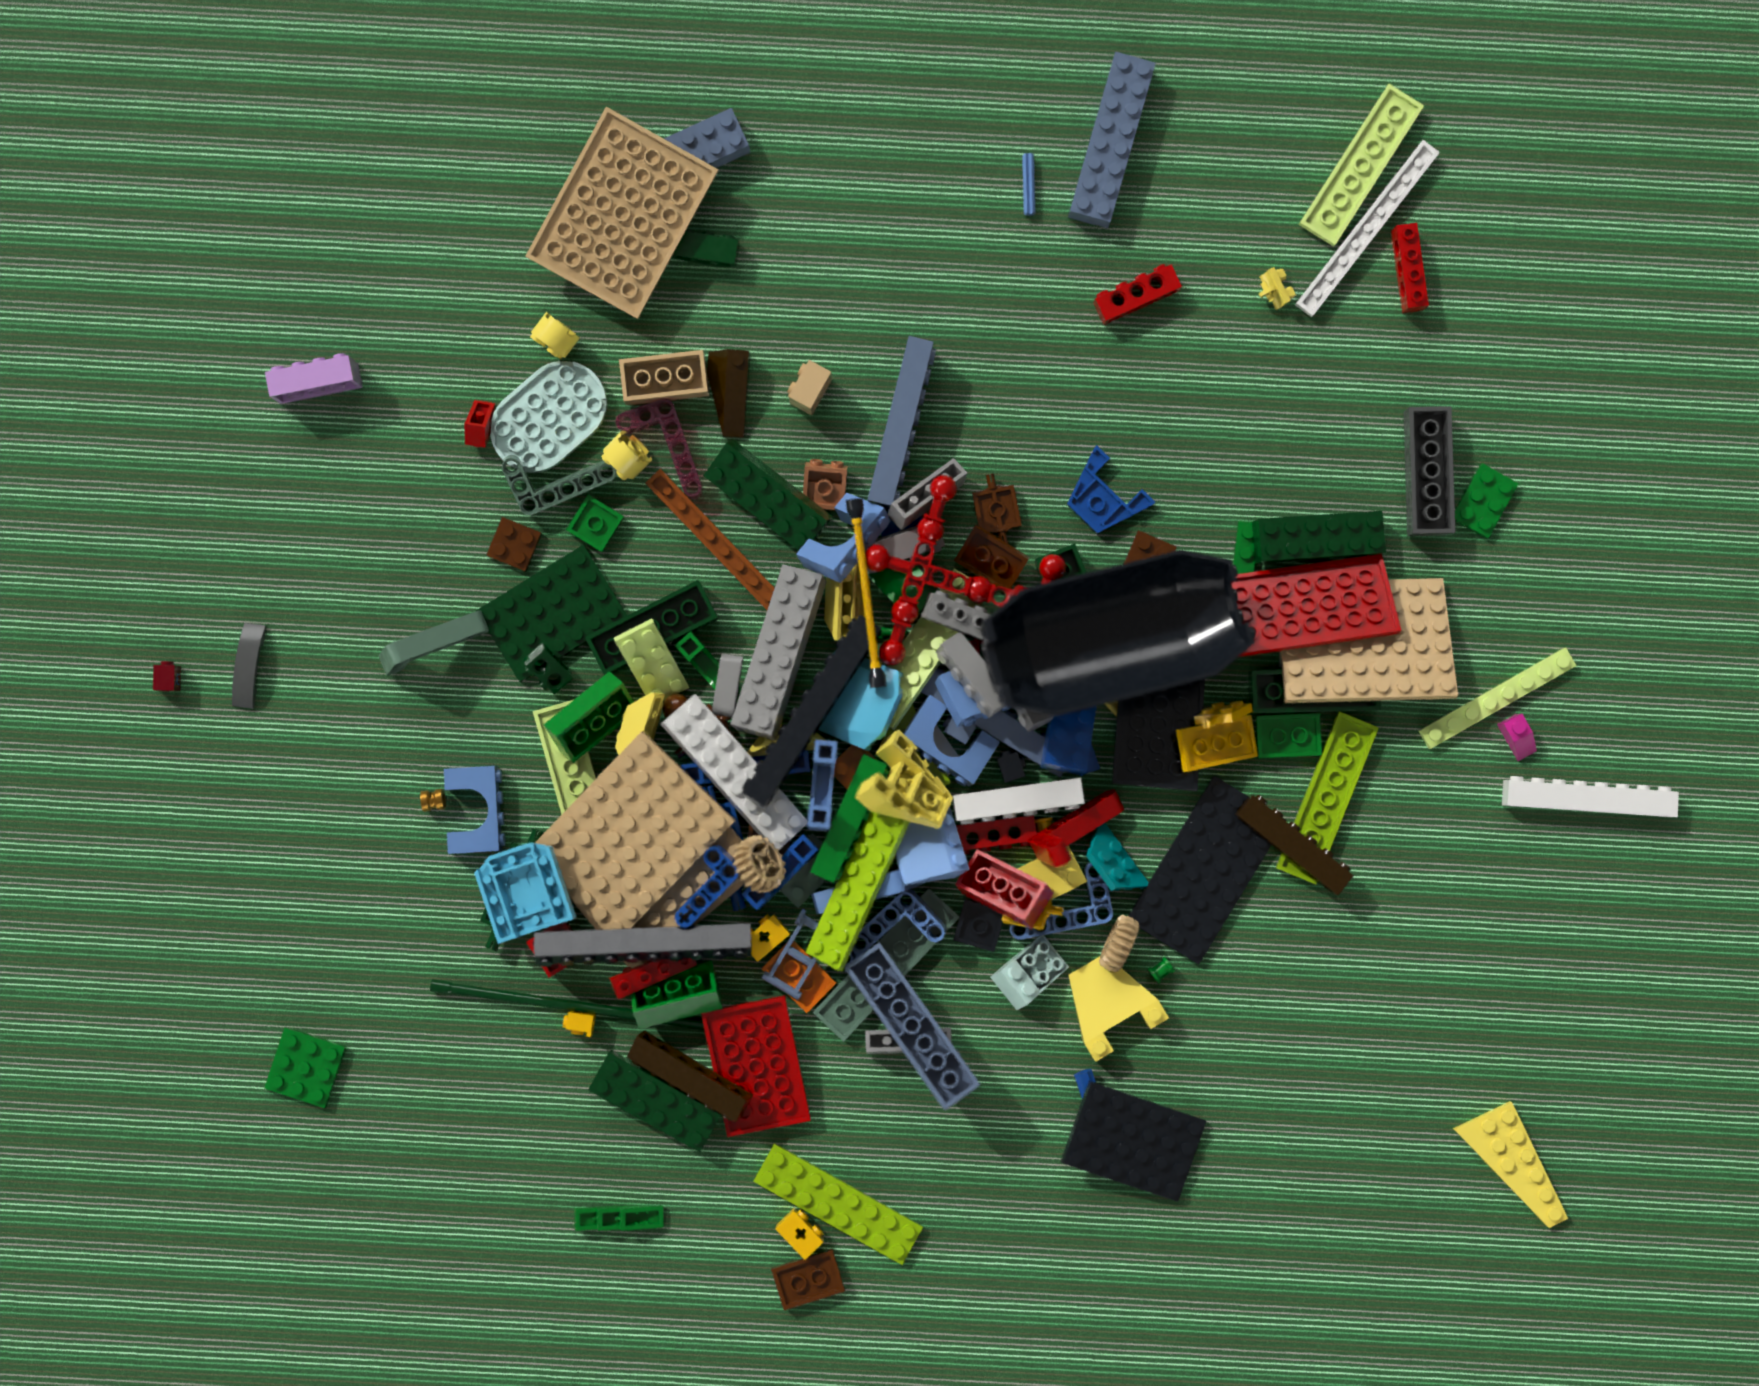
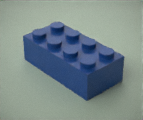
(1069, 741)

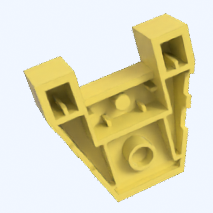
(909, 788)
(1107, 999)

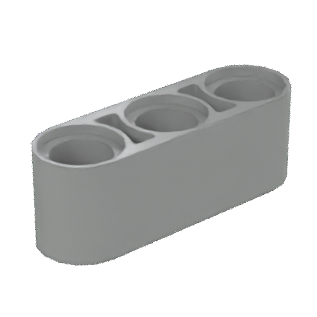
(727, 685)

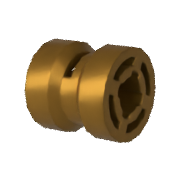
(433, 800)

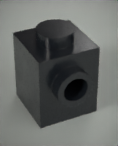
(1011, 765)

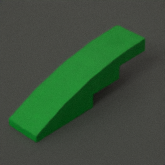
(618, 1217)

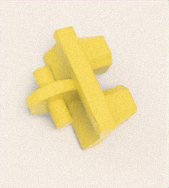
(1274, 289)

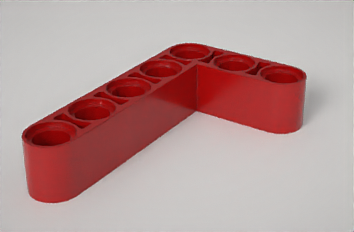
(1051, 842)

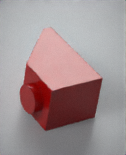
(478, 423)

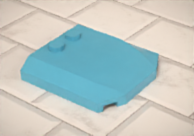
(864, 712)
(523, 891)

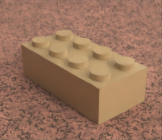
(664, 377)

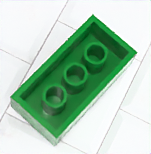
(589, 717)
(678, 996)

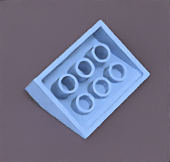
(931, 853)

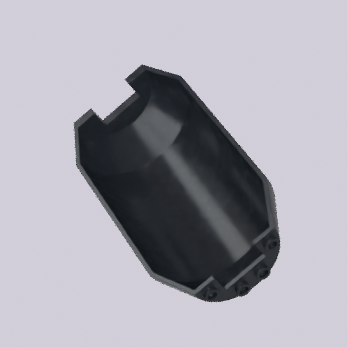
(1115, 633)

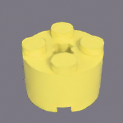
(555, 335)
(626, 455)

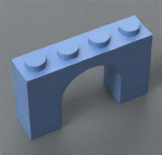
(839, 560)
(960, 705)
(965, 767)
(486, 782)
(822, 785)

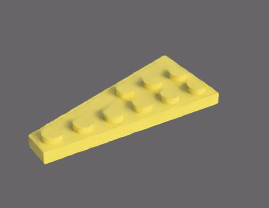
(1508, 1151)

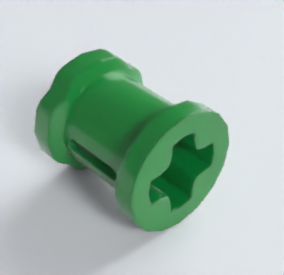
(1161, 970)

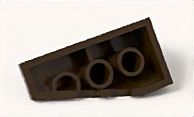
(729, 386)

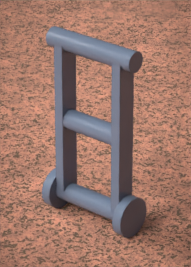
(794, 992)

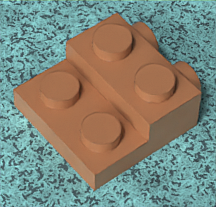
(825, 482)

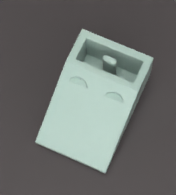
(1029, 972)

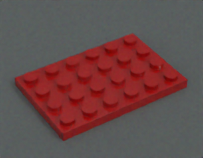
(758, 1052)

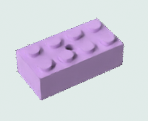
(313, 378)

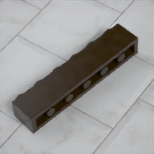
(1294, 845)
(689, 1076)

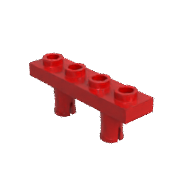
(647, 974)

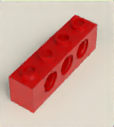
(1409, 268)
(1163, 274)
(1025, 824)

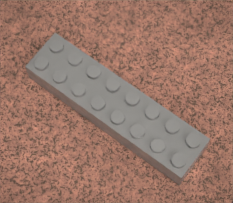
(778, 652)

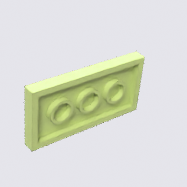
(651, 660)

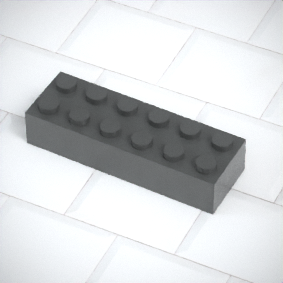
(1429, 471)

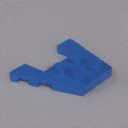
(1097, 502)

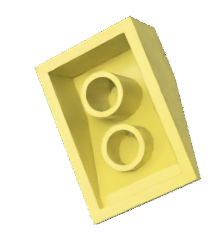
(1059, 878)

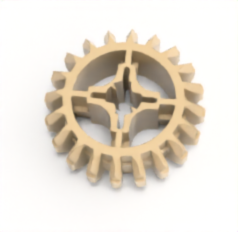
(759, 864)
(1119, 943)

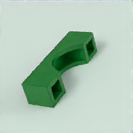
(701, 659)

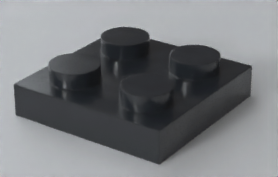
(978, 926)

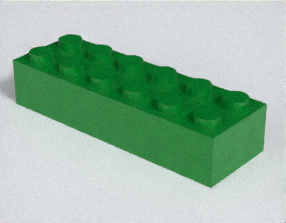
(846, 824)

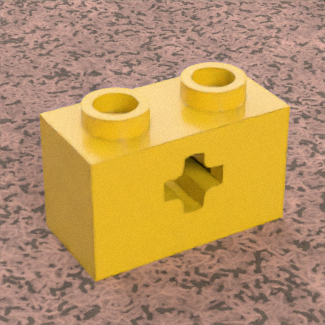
(777, 931)
(802, 1244)

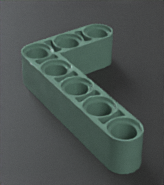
(555, 487)
(399, 653)

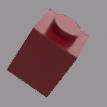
(166, 677)

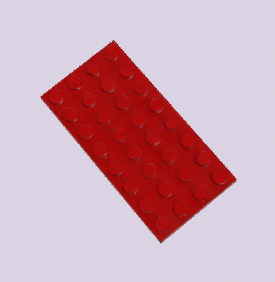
(1317, 604)

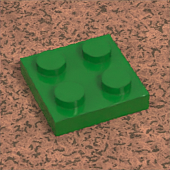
(595, 523)

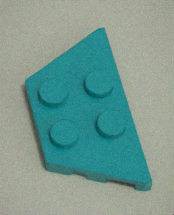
(1113, 861)

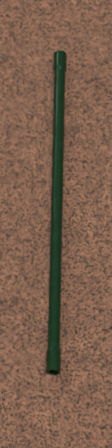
(448, 987)

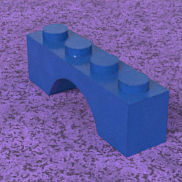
(795, 858)

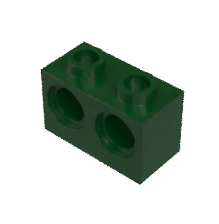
(552, 665)

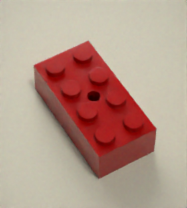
(1004, 889)

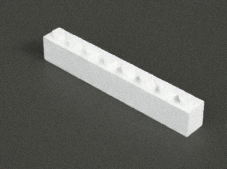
(1590, 798)

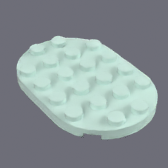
(549, 415)

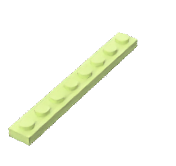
(1497, 698)

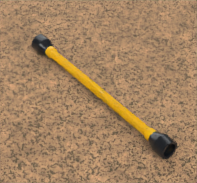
(855, 510)

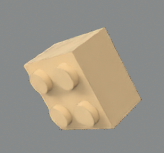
(810, 387)

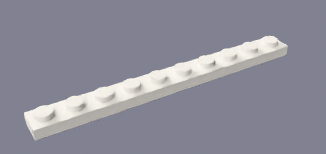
(1367, 228)

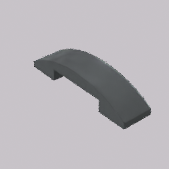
(246, 665)

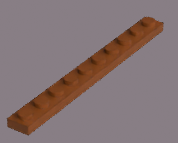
(711, 537)

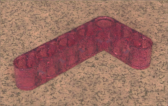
(671, 439)

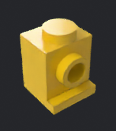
(579, 1023)

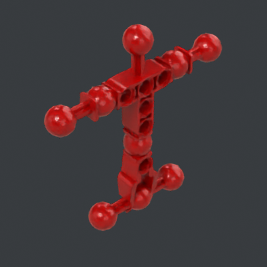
(976, 589)

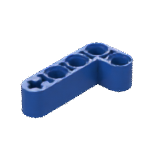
(705, 890)

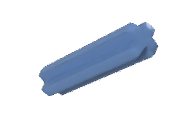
(1028, 184)

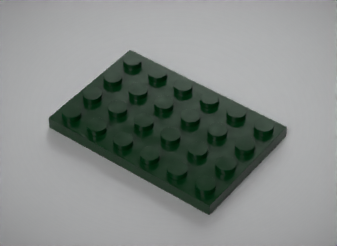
(552, 608)

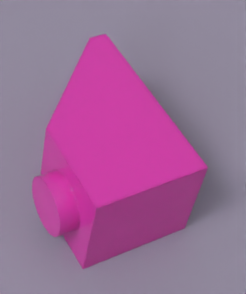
(1518, 736)

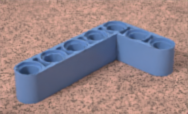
(891, 885)
(901, 910)
(1070, 914)

